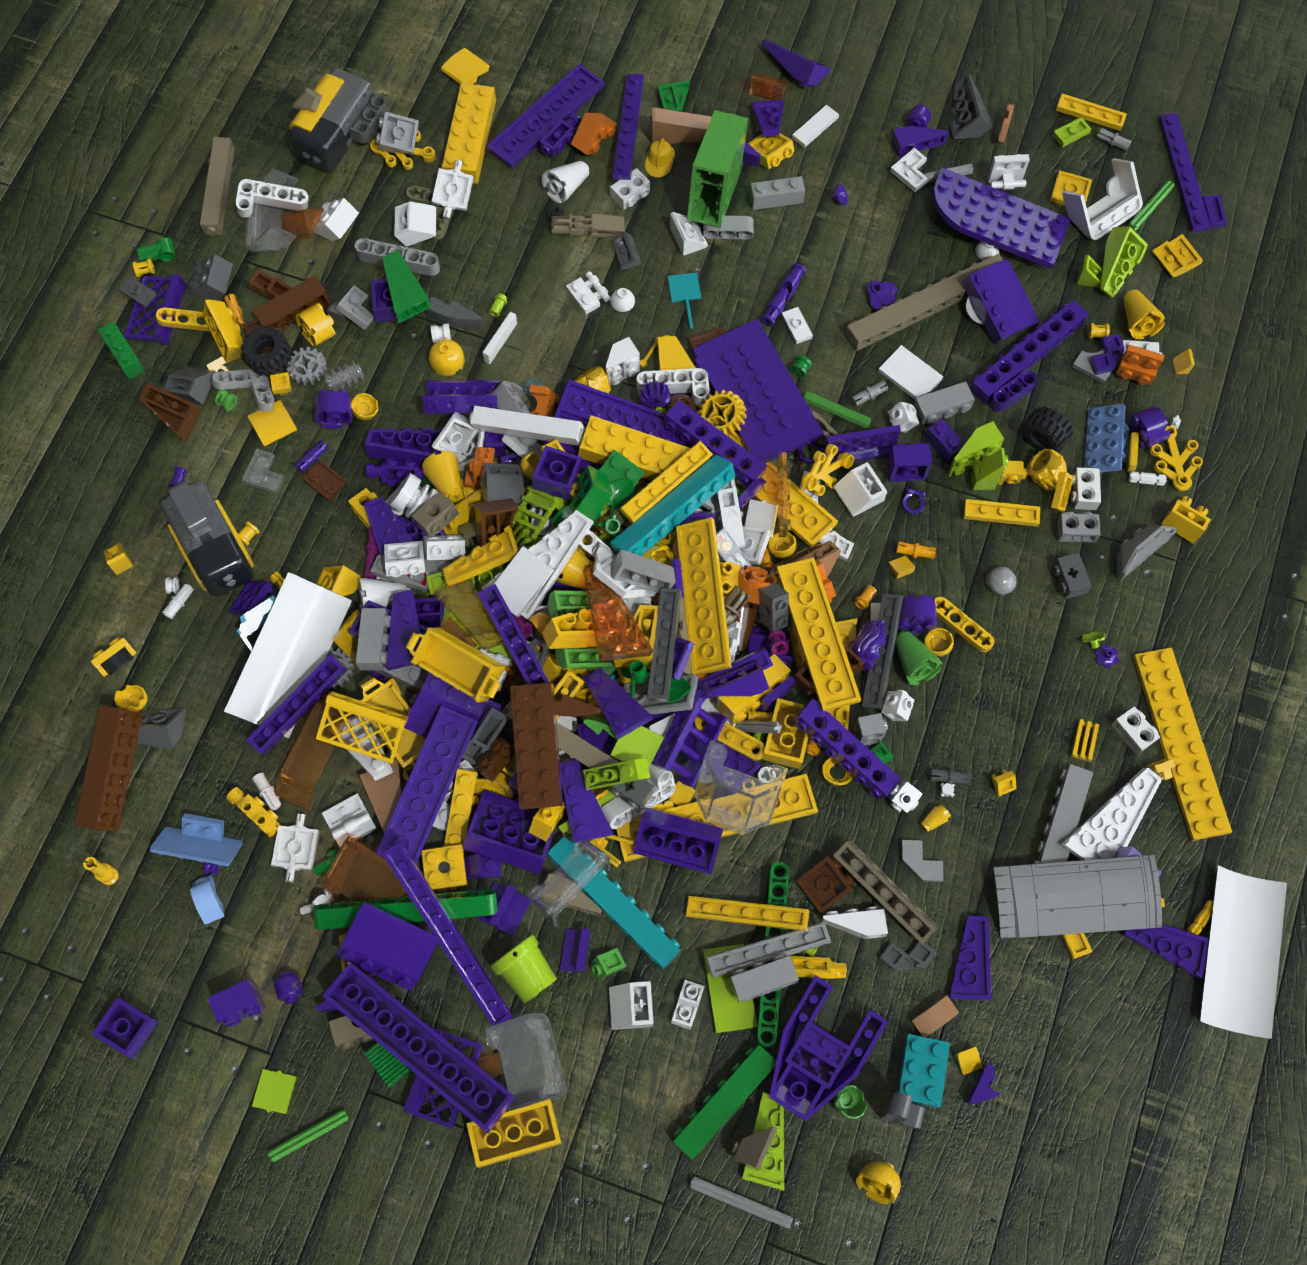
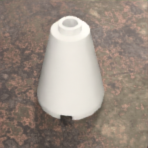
(564, 180)
(378, 591)

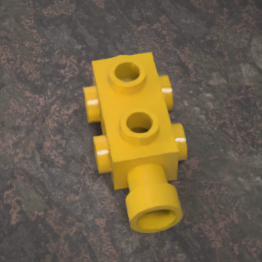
(253, 809)

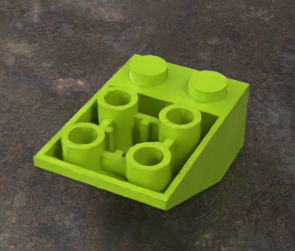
(979, 446)

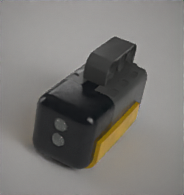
(345, 114)
(207, 538)

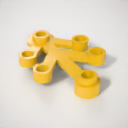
(428, 154)
(1176, 461)
(810, 480)

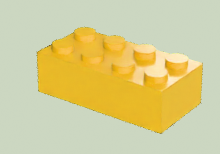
(515, 1134)

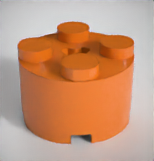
(752, 580)

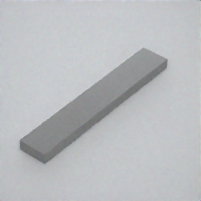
(765, 950)

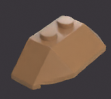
(825, 553)

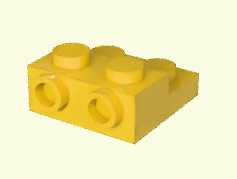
(772, 149)

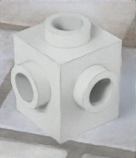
(903, 415)
(898, 705)
(911, 796)

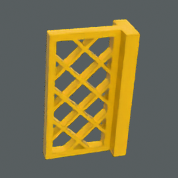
(368, 711)

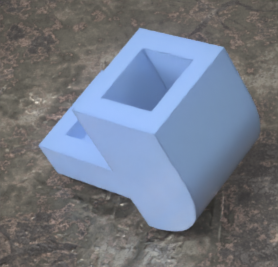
(206, 900)

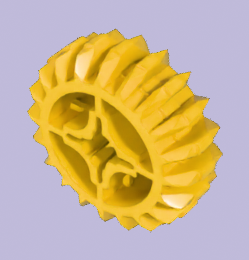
(733, 405)

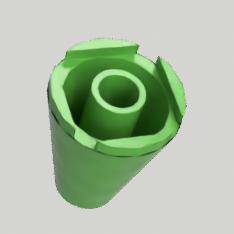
(916, 658)

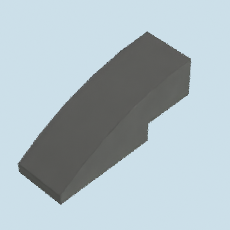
(454, 314)
(484, 734)

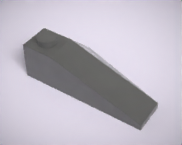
(162, 728)

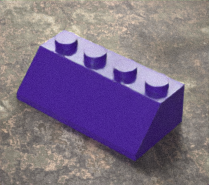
(678, 840)

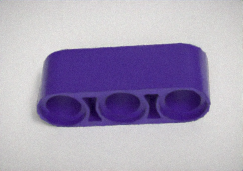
(1018, 385)

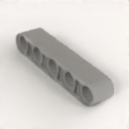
(370, 250)

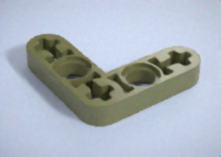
(425, 192)

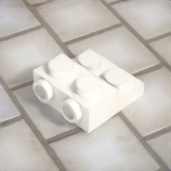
(404, 558)

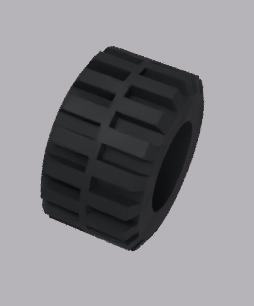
(262, 339)
(1047, 429)

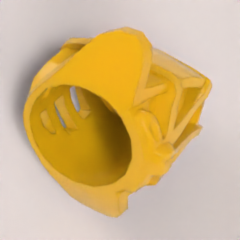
(596, 379)
(1046, 472)

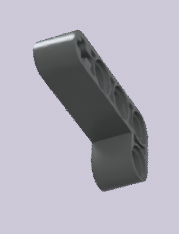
(901, 1111)

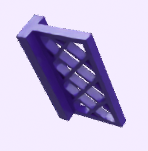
(173, 298)
(865, 444)
(420, 1088)

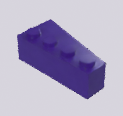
(401, 444)

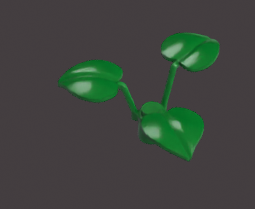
(622, 493)
(639, 674)

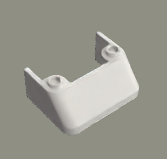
(1112, 210)

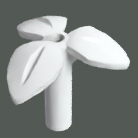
(321, 899)

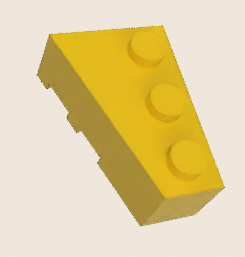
(647, 620)

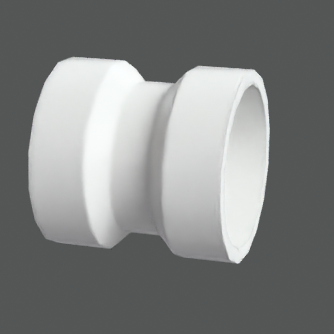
(440, 332)

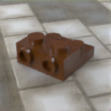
(496, 758)
(826, 883)

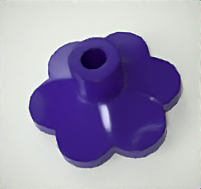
(840, 194)
(1106, 656)

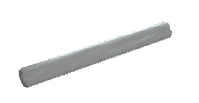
(741, 1202)

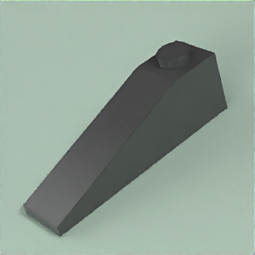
(970, 113)

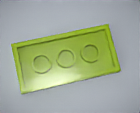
(726, 1011)

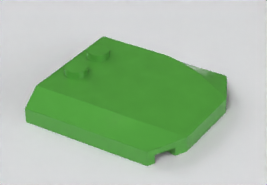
(574, 658)

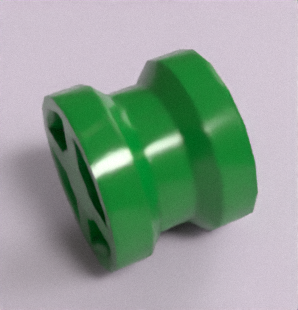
(801, 366)

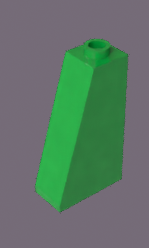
(404, 288)

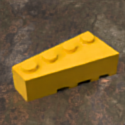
(570, 631)
(737, 707)

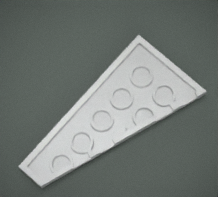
(555, 551)
(1116, 820)

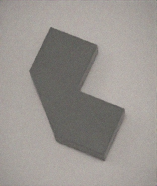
(900, 961)

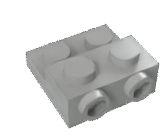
(397, 133)

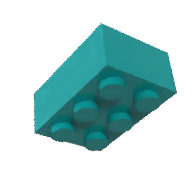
(923, 1070)

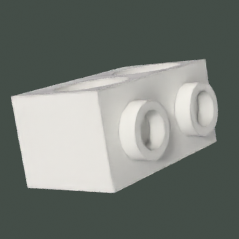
(627, 192)
(1089, 489)
(443, 547)
(1131, 733)

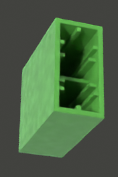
(717, 168)

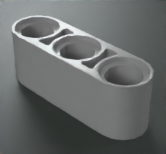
(732, 228)

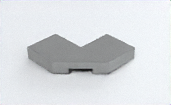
(924, 869)

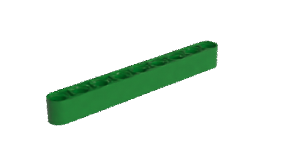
(456, 905)
(764, 1004)

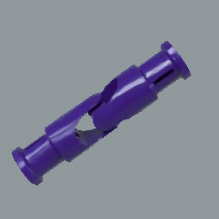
(782, 295)

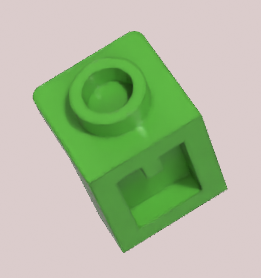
(607, 964)

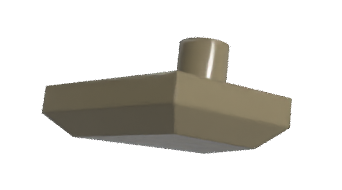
(308, 100)

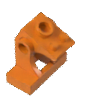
(545, 399)
(482, 455)

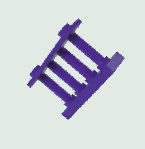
(459, 395)
(676, 735)

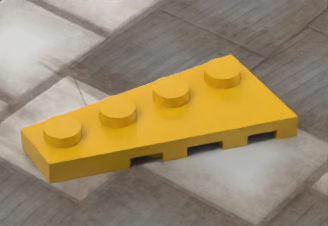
(494, 553)

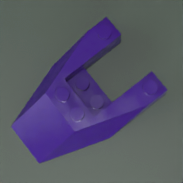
(814, 1063)

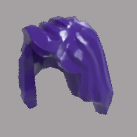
(868, 641)

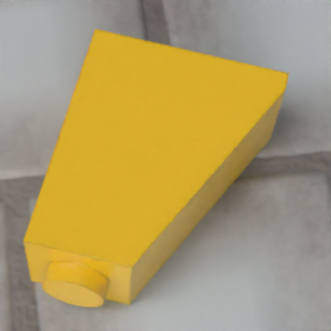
(672, 354)

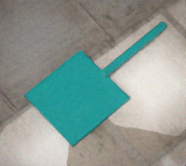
(684, 288)

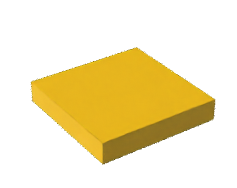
(1070, 183)

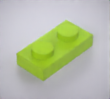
(1071, 132)

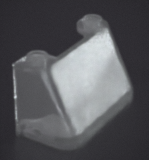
(528, 1059)

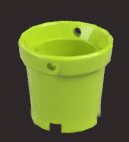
(527, 971)

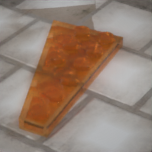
(613, 624)

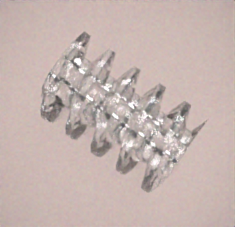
(344, 376)

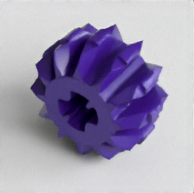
(654, 394)

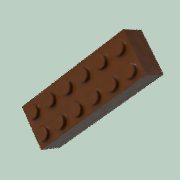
(536, 746)
(108, 769)

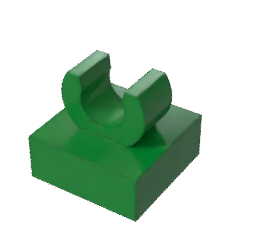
(882, 753)

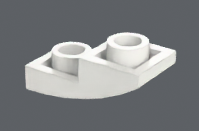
(687, 1004)

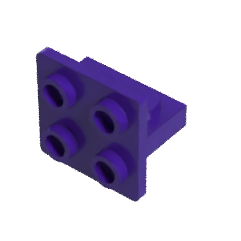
(510, 909)

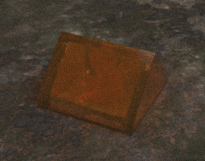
(767, 87)
(302, 222)

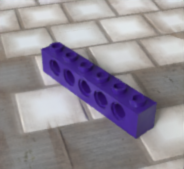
(711, 435)
(512, 636)
(297, 704)
(856, 750)

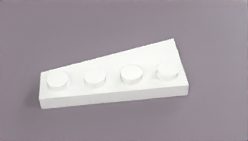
(374, 767)

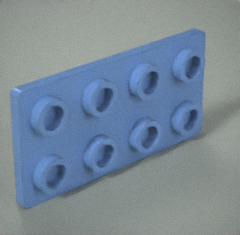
(1107, 438)
(198, 840)

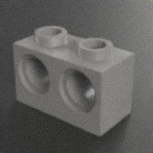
(1079, 532)
(870, 729)

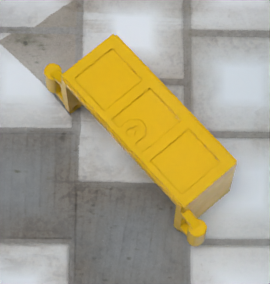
(457, 663)
(388, 698)

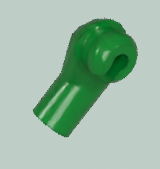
(324, 866)

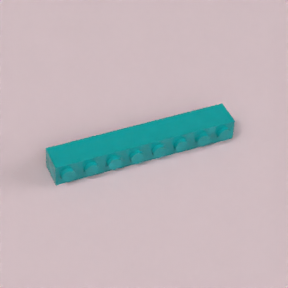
(675, 507)
(623, 912)

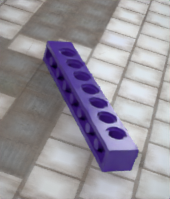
(1062, 329)

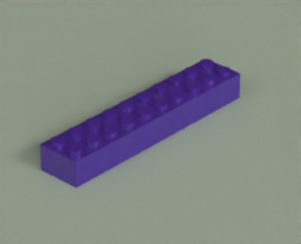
(419, 1047)

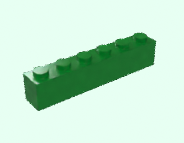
(725, 1102)

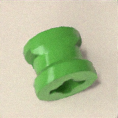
(226, 400)

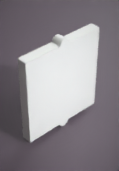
(761, 515)

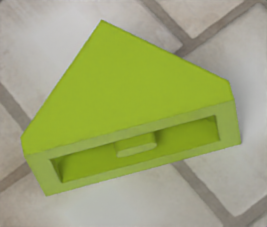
(1089, 273)

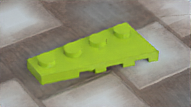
(772, 1168)

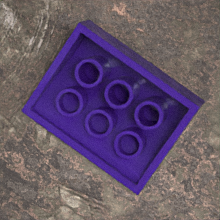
(1000, 301)
(435, 693)
(503, 834)
(387, 946)

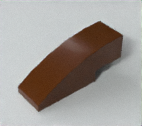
(266, 285)
(574, 708)

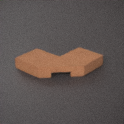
(1006, 121)

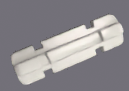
(1147, 478)

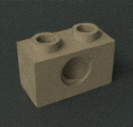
(435, 514)

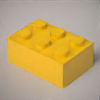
(791, 743)

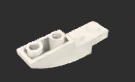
(731, 513)

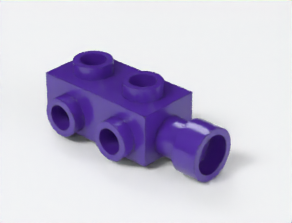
(559, 135)
(390, 477)

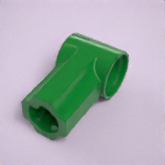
(161, 250)

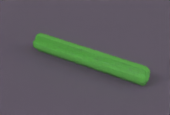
(1151, 205)
(837, 409)
(308, 1135)

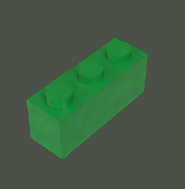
(121, 350)

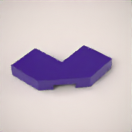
(1113, 350)

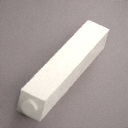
(527, 425)

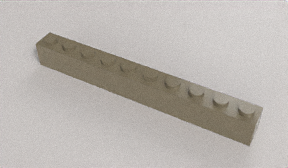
(913, 308)

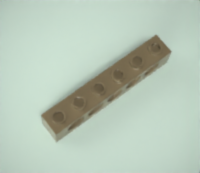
(886, 891)

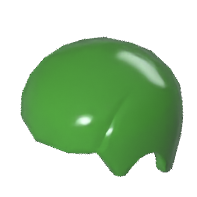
(850, 1102)

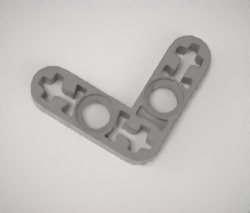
(255, 383)

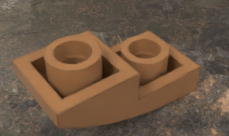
(935, 1016)

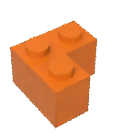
(591, 131)

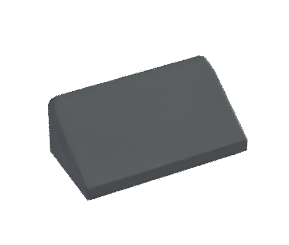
(626, 251)

